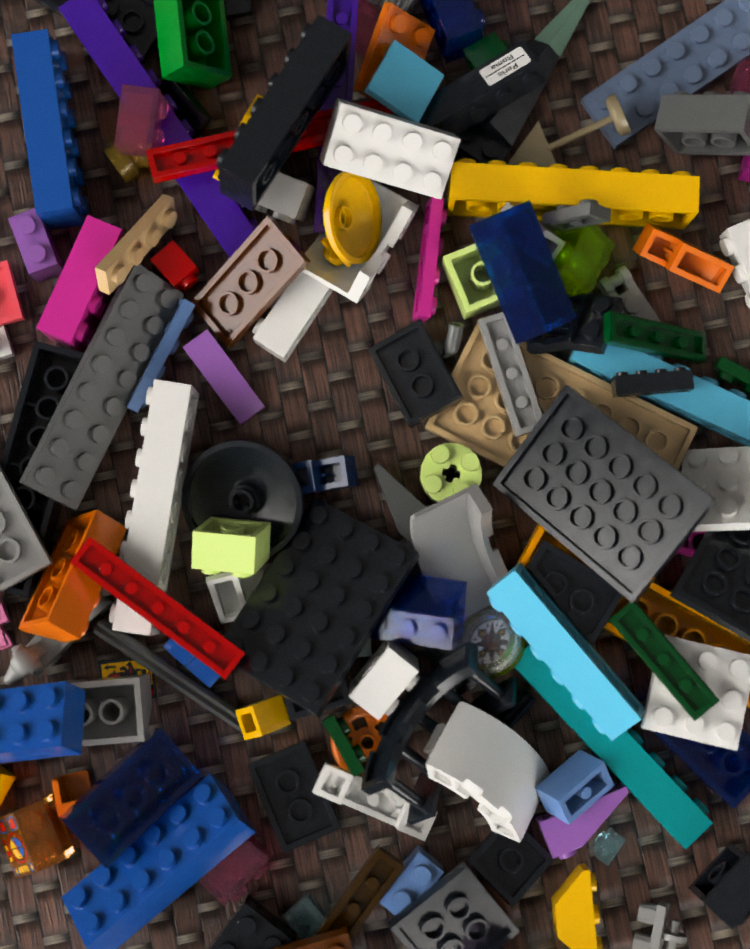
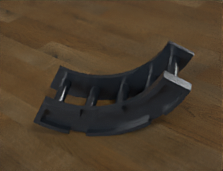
(412, 710)

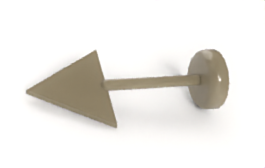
(537, 150)

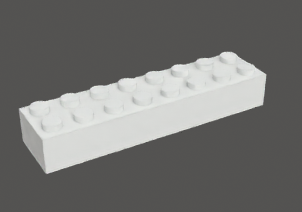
(157, 493)

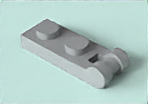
(633, 299)

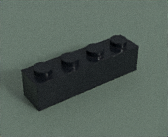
(652, 383)

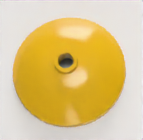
(352, 217)

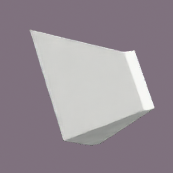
(232, 593)

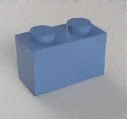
(574, 786)
(417, 876)

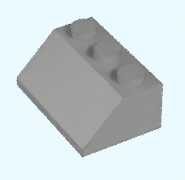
(116, 709)

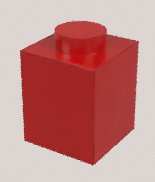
(176, 267)

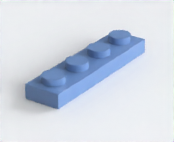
(168, 345)

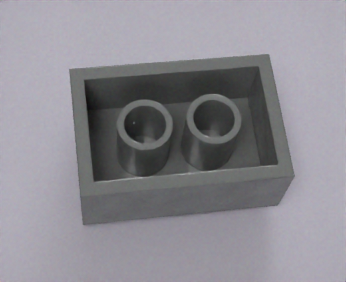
(705, 123)

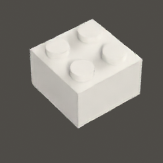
(384, 679)

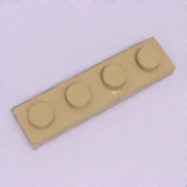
(136, 244)

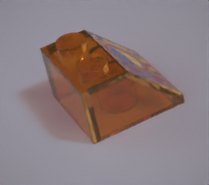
(34, 837)

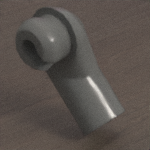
(452, 342)

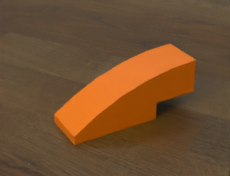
(683, 258)

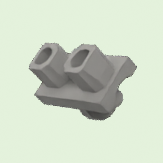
(657, 916)

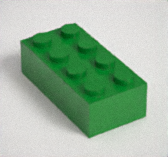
(193, 42)

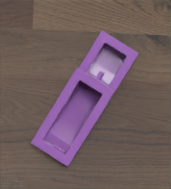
(223, 377)

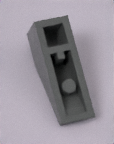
(399, 502)

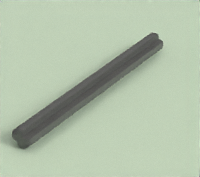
(168, 672)

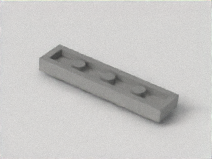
(510, 374)

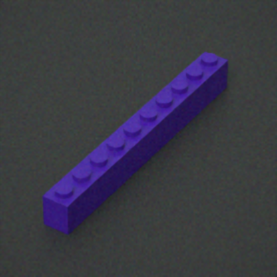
(122, 66)

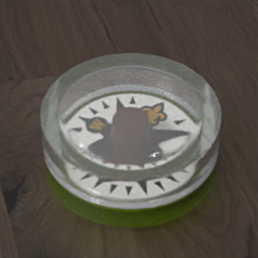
(496, 641)

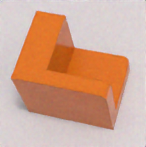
(69, 788)

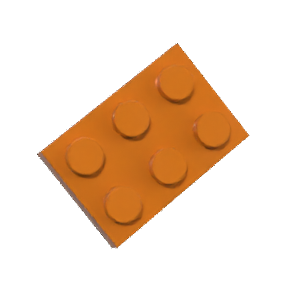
(391, 26)

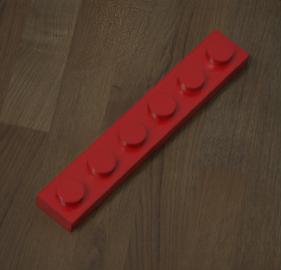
(157, 607)

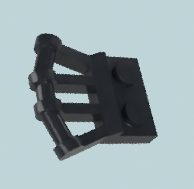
(585, 331)

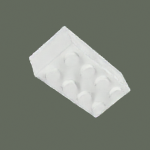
(389, 149)

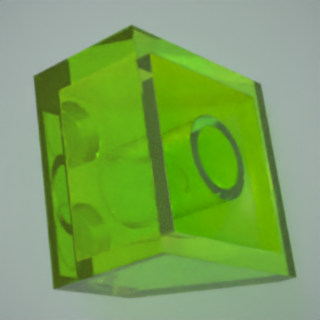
(582, 258)

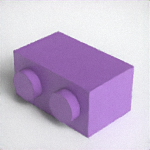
(36, 245)

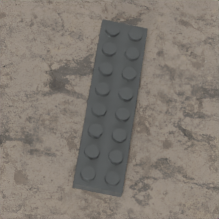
(101, 388)

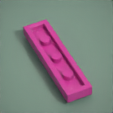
(430, 249)

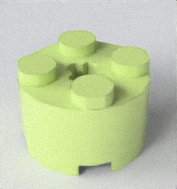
(441, 459)

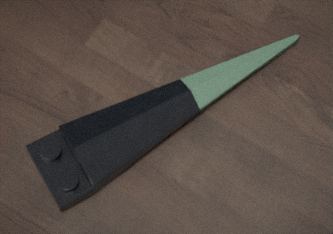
(498, 133)

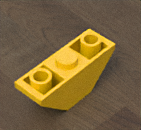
(574, 910)

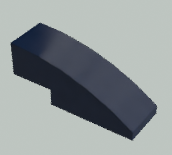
(327, 474)

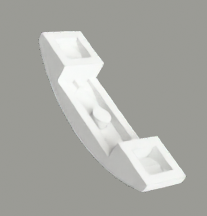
(342, 788)

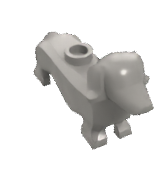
(44, 651)

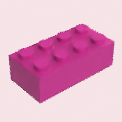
(76, 298)

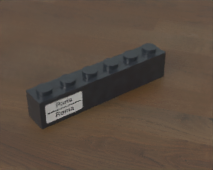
(485, 90)

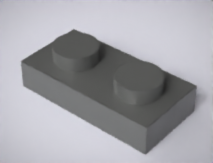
(574, 217)

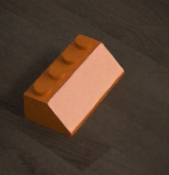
(64, 592)

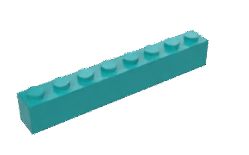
(624, 757)

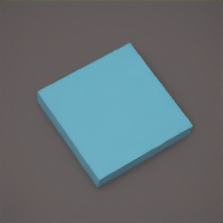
(404, 82)

